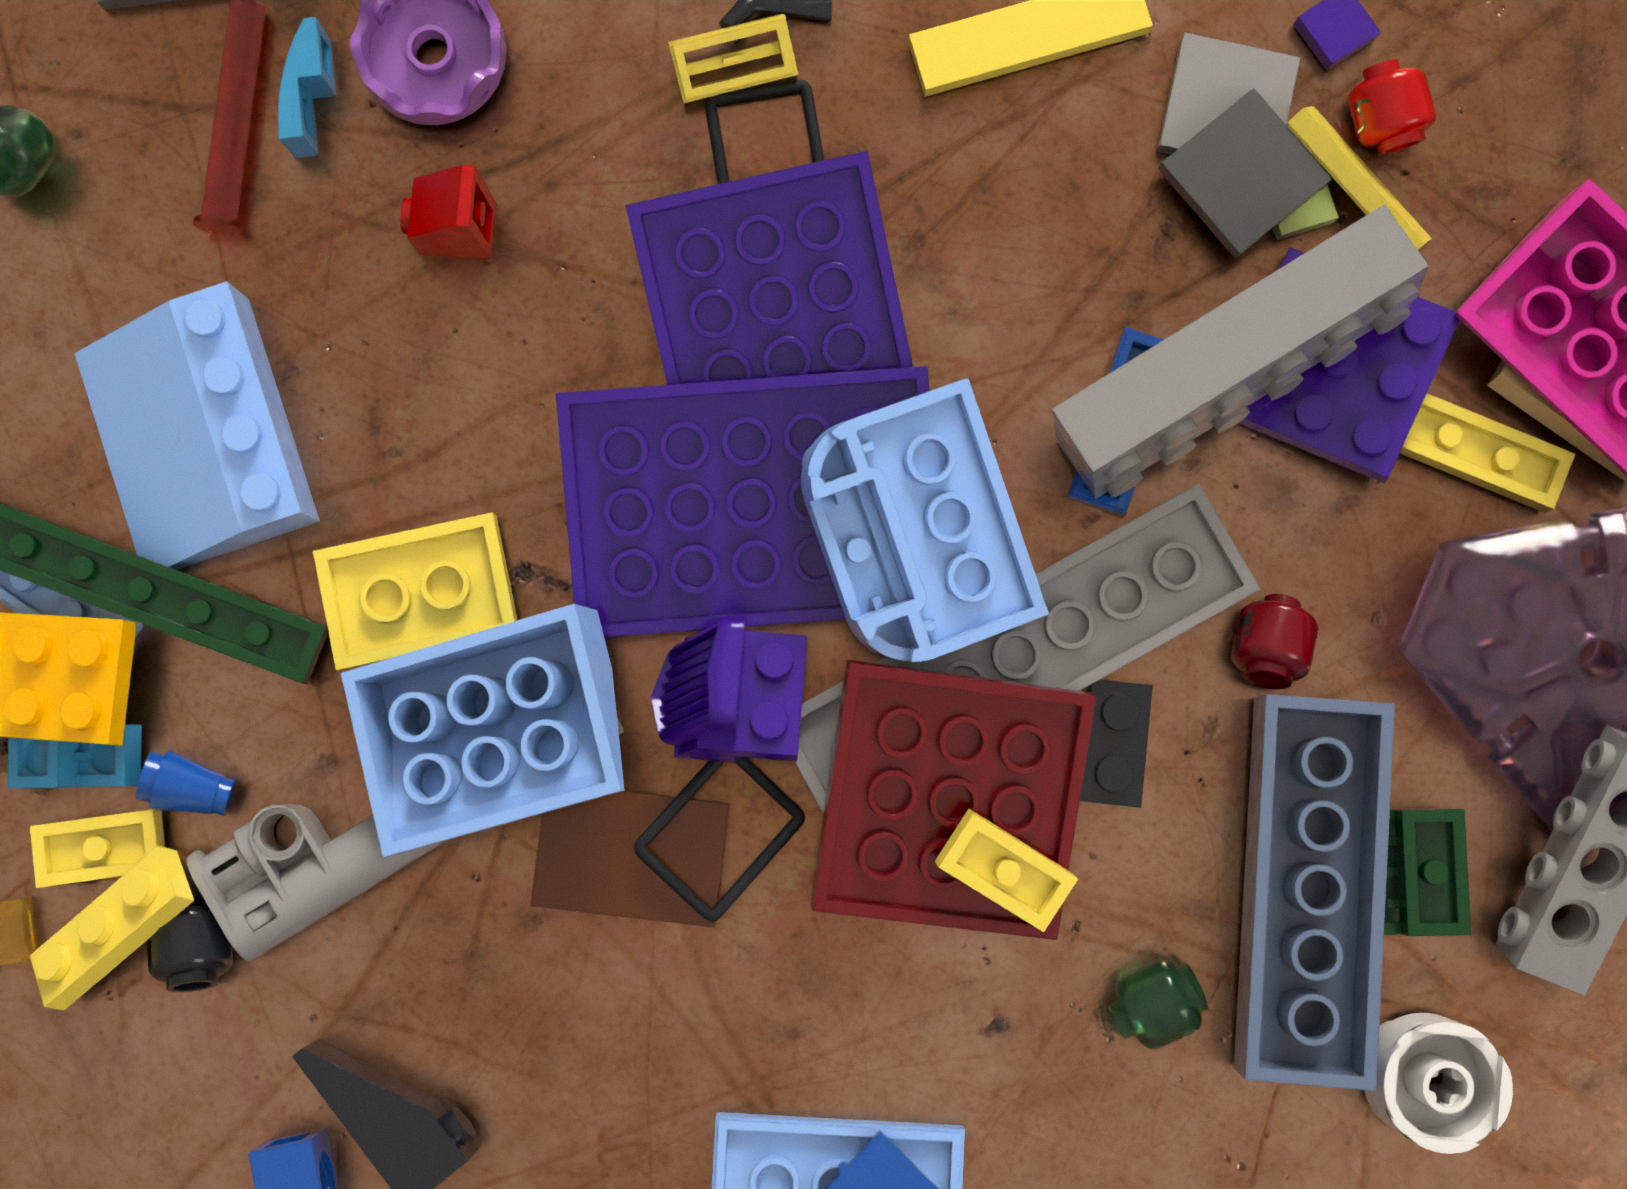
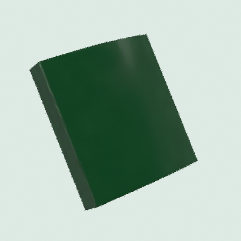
(1427, 874)

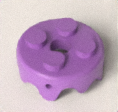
(437, 93)

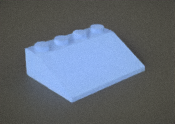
(196, 430)
(487, 728)

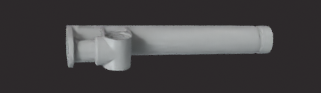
(285, 890)

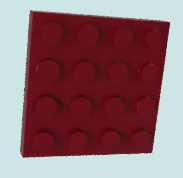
(911, 764)

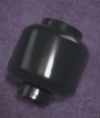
(190, 950)

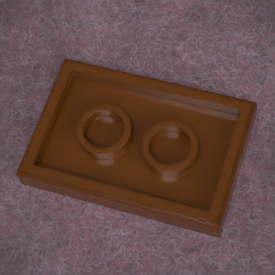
(592, 867)

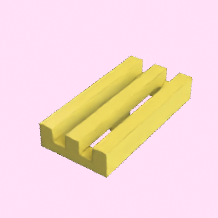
(782, 45)

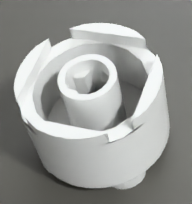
(1448, 1115)

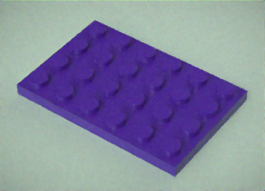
(695, 498)

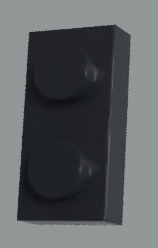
(1117, 743)

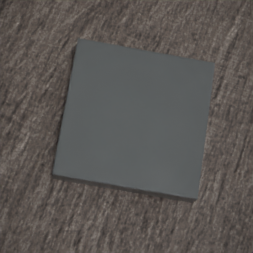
(1244, 173)

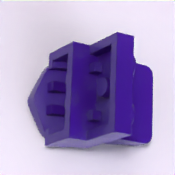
(732, 694)

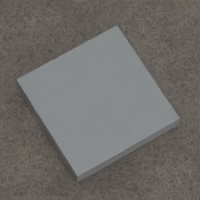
(1213, 77)

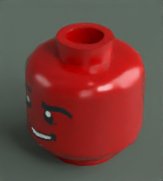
(1391, 107)

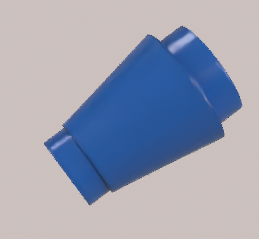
(183, 785)

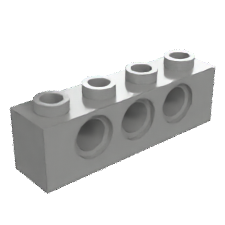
(1575, 946)

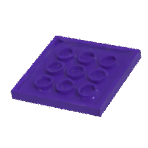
(772, 276)

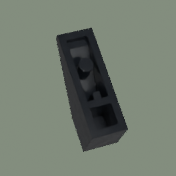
(396, 1125)

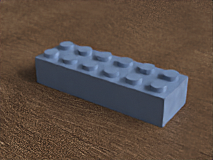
(1314, 892)

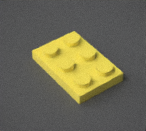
(413, 589)

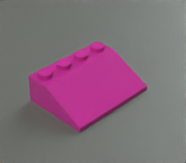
(1562, 315)

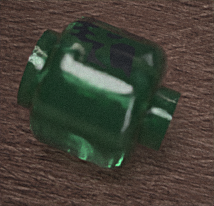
(25, 150)
(1158, 1003)

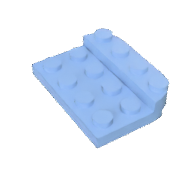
(919, 527)

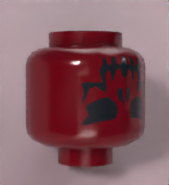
(1274, 642)

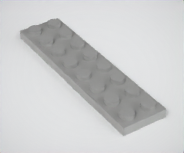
(1102, 609)

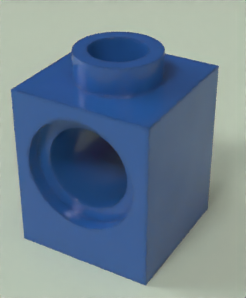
(295, 1162)

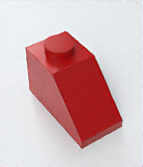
(450, 214)

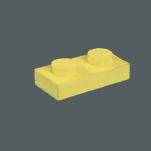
(93, 846)
(1006, 870)

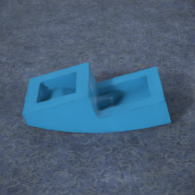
(305, 77)
(74, 764)

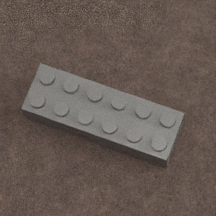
(1241, 353)

